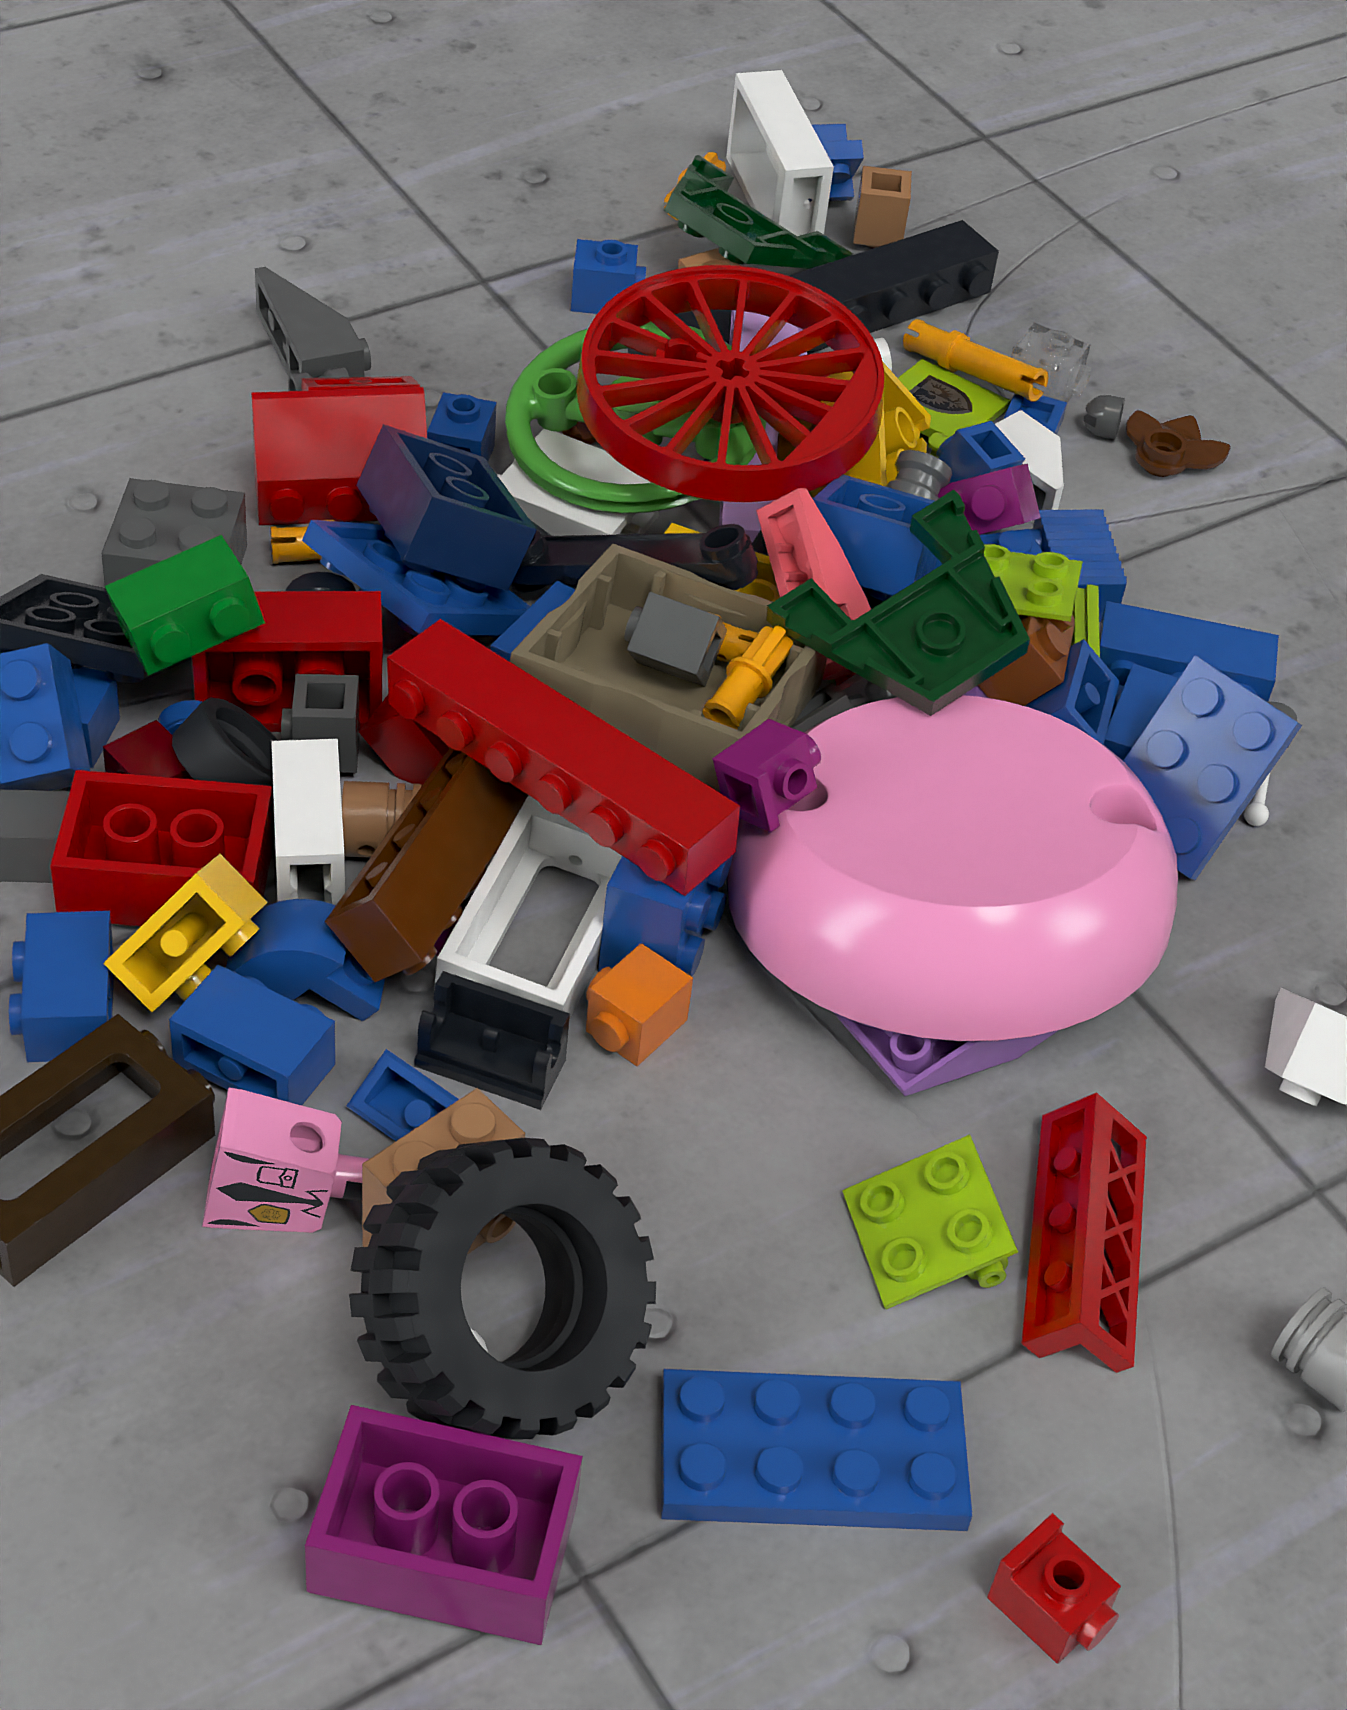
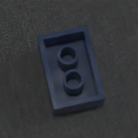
(445, 510)

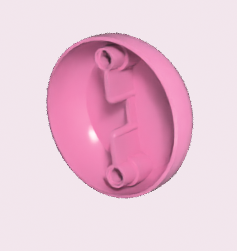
(960, 874)

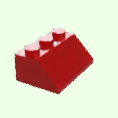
(317, 445)

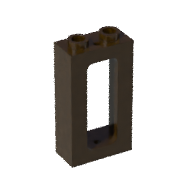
(114, 1165)

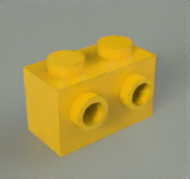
(185, 932)

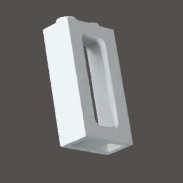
(778, 153)
(530, 844)

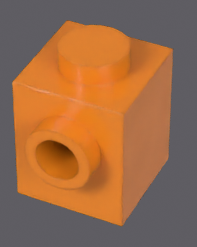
(637, 1004)

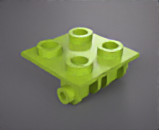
(1038, 583)
(931, 1223)

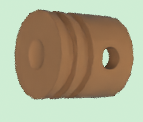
(370, 813)

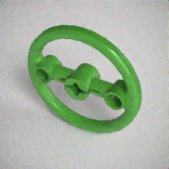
(550, 396)

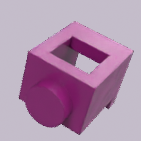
(767, 772)

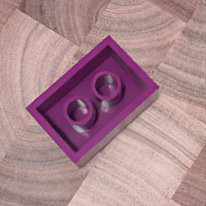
(443, 1524)

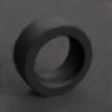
(224, 745)

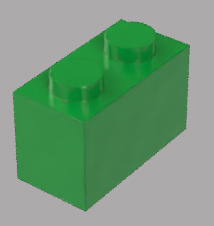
(185, 604)

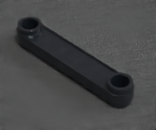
(718, 556)

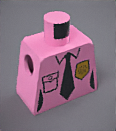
(277, 1166)

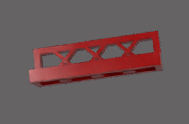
(1075, 1223)

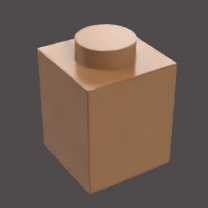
(882, 206)

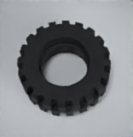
(591, 1288)

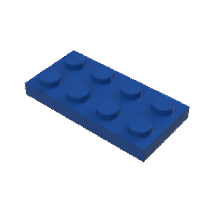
(813, 1450)

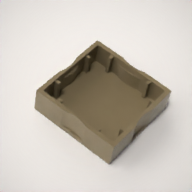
(586, 659)

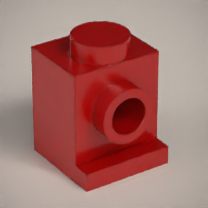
(1055, 1592)

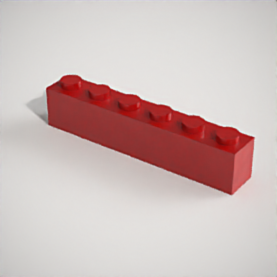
(563, 756)

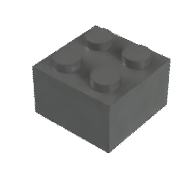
(166, 519)

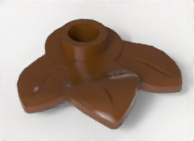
(1172, 445)

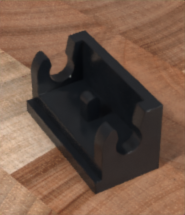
(492, 1040)

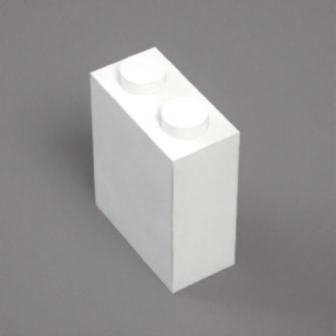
(565, 518)
(308, 820)

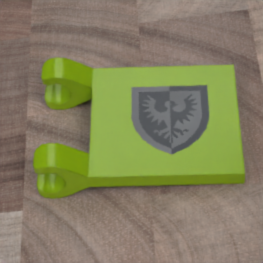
(950, 401)

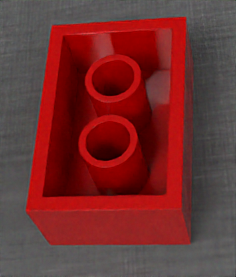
(300, 636)
(142, 837)

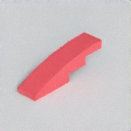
(806, 548)

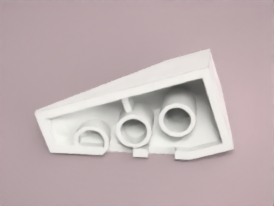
(1308, 1049)

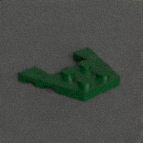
(741, 231)
(929, 637)

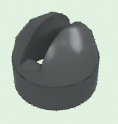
(1104, 415)

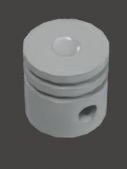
(1318, 1346)

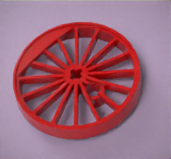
(732, 383)

